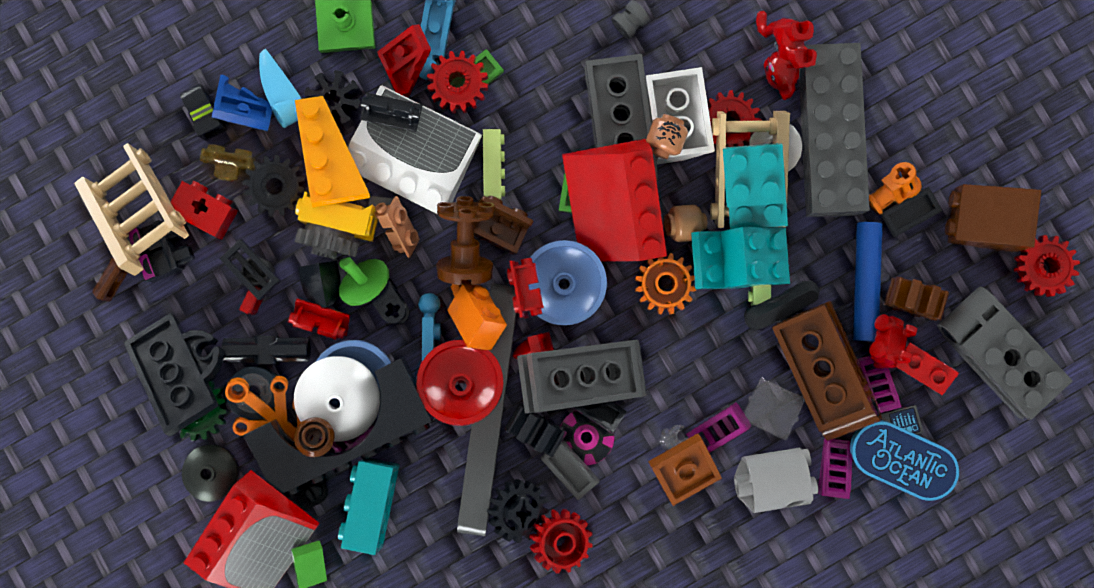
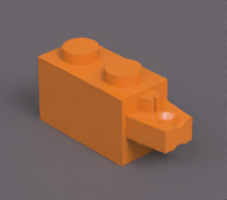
(476, 315)

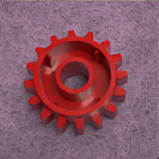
(457, 67)
(737, 109)
(1061, 266)
(551, 530)

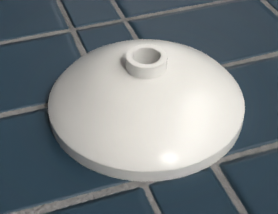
(350, 384)

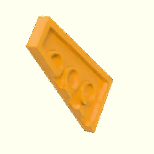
(327, 159)

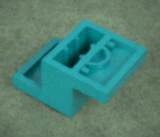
(755, 185)
(740, 257)

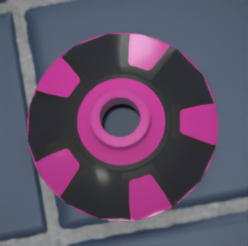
(589, 452)

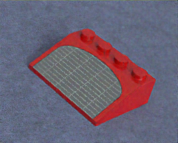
(251, 537)

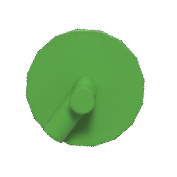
(362, 280)

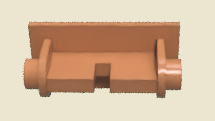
(402, 235)

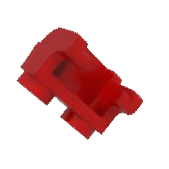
(890, 342)

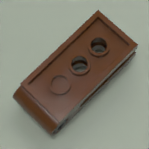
(836, 398)

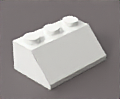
(684, 97)

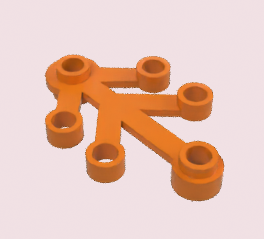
(261, 407)

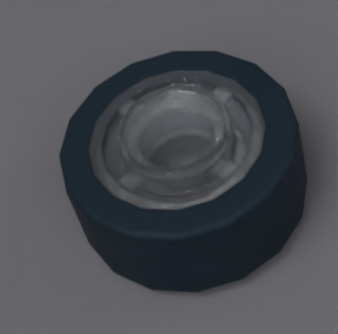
(262, 379)

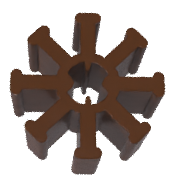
(916, 298)

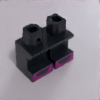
(162, 257)

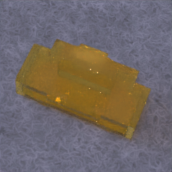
(227, 163)

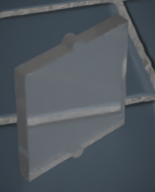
(773, 408)

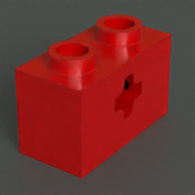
(213, 221)

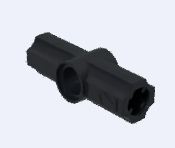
(266, 349)

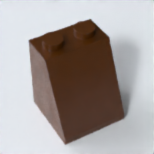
(993, 217)

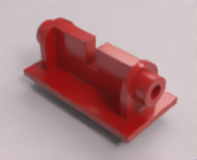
(521, 277)
(329, 321)
(928, 369)

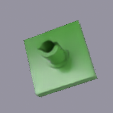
(344, 25)

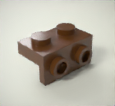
(505, 228)

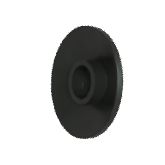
(223, 470)

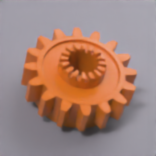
(678, 275)

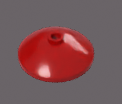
(456, 364)

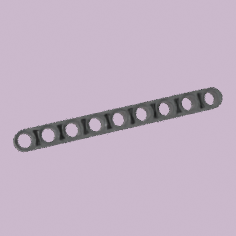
(486, 432)

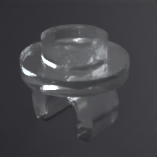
(669, 437)

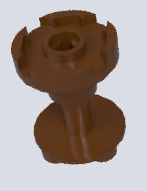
(465, 258)

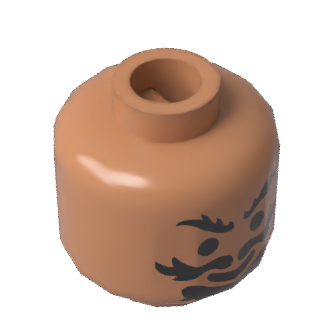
(667, 136)

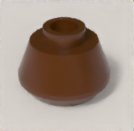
(315, 428)

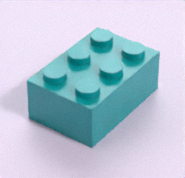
(368, 506)

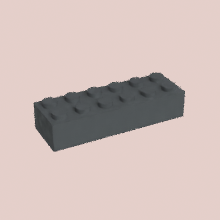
(834, 132)

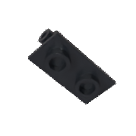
(391, 112)

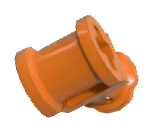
(895, 187)

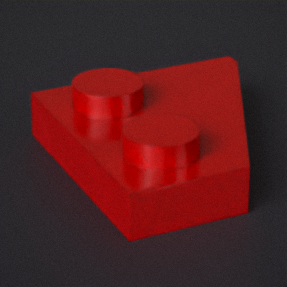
(405, 58)

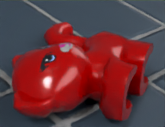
(784, 65)

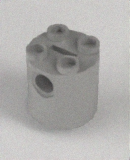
(775, 480)

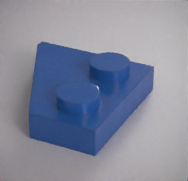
(240, 106)

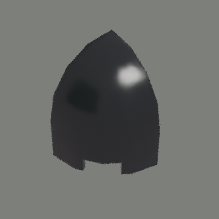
(320, 282)

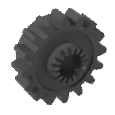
(327, 241)

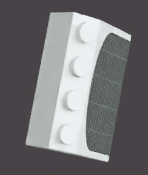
(419, 164)

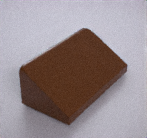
(109, 282)

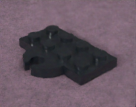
(175, 371)

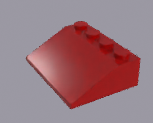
(616, 201)

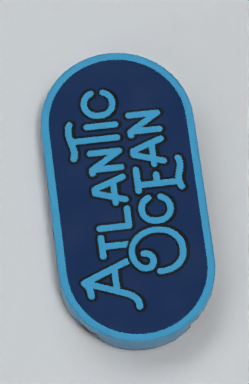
(904, 460)

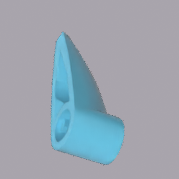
(278, 90)

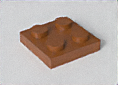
(685, 469)

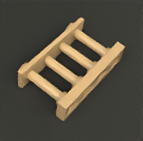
(776, 126)
(105, 213)

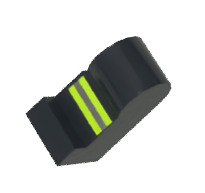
(200, 111)

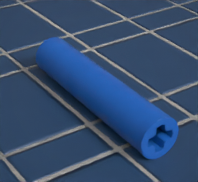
(867, 280)

